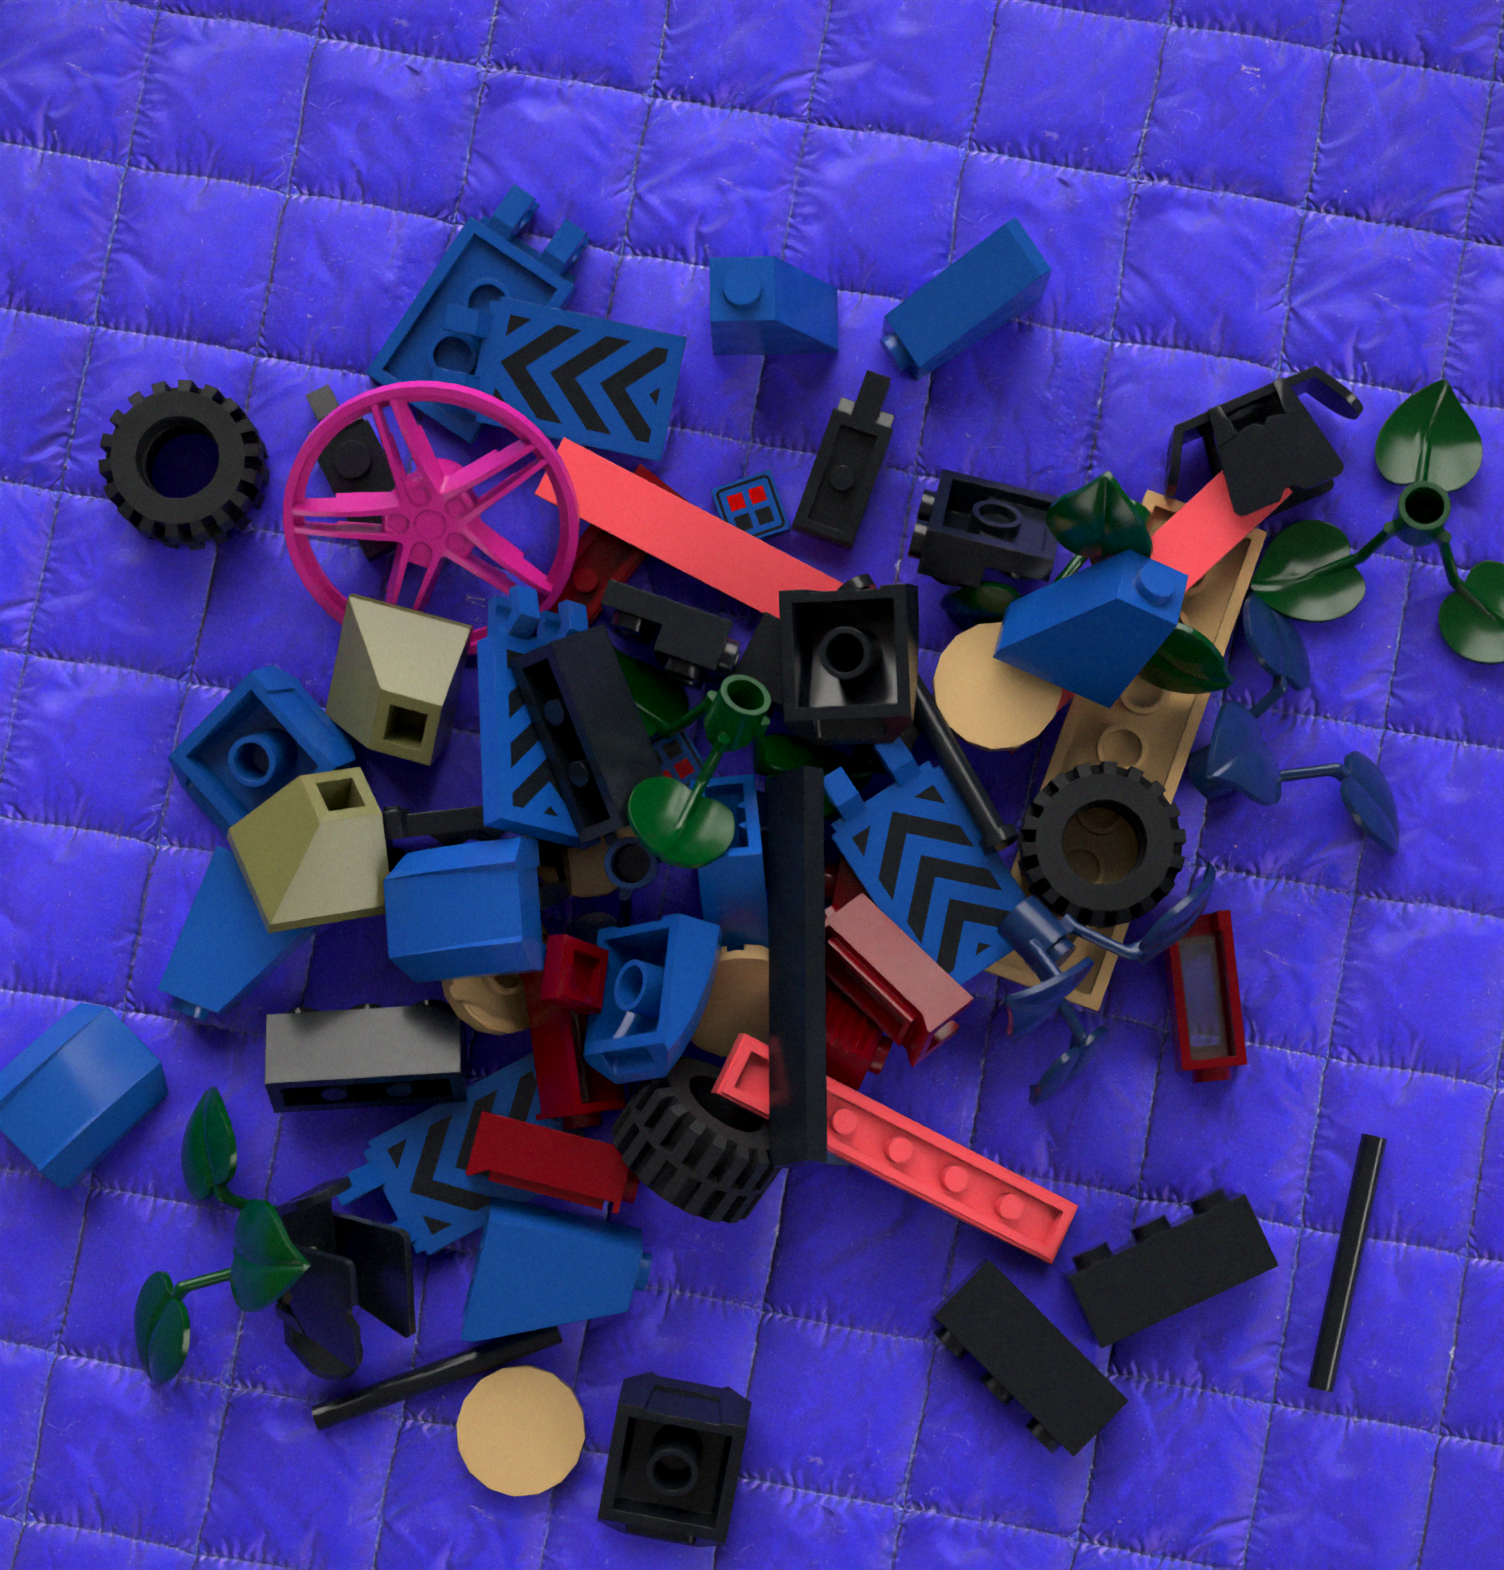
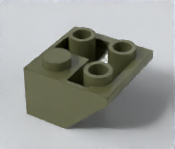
(398, 678)
(314, 852)

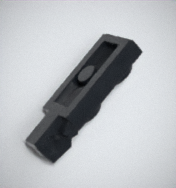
(354, 464)
(846, 466)

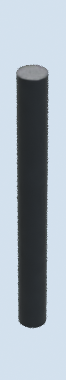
(1347, 1262)
(433, 1376)

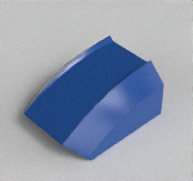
(256, 746)
(466, 911)
(652, 995)
(78, 1093)

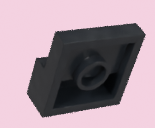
(979, 526)
(689, 642)

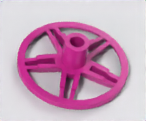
(434, 508)

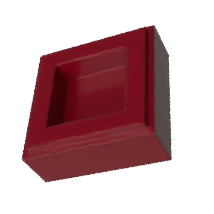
(574, 974)

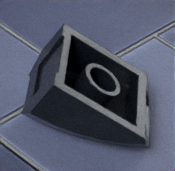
(849, 663)
(674, 1460)

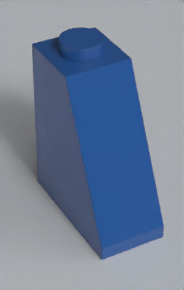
(966, 301)
(769, 308)
(1094, 625)
(735, 883)
(224, 944)
(549, 1270)

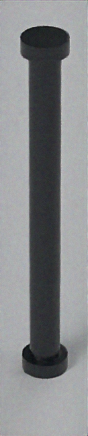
(974, 797)

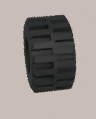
(153, 424)
(1140, 805)
(695, 1144)

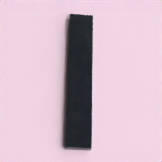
(797, 968)

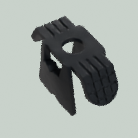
(1268, 442)
(354, 1266)

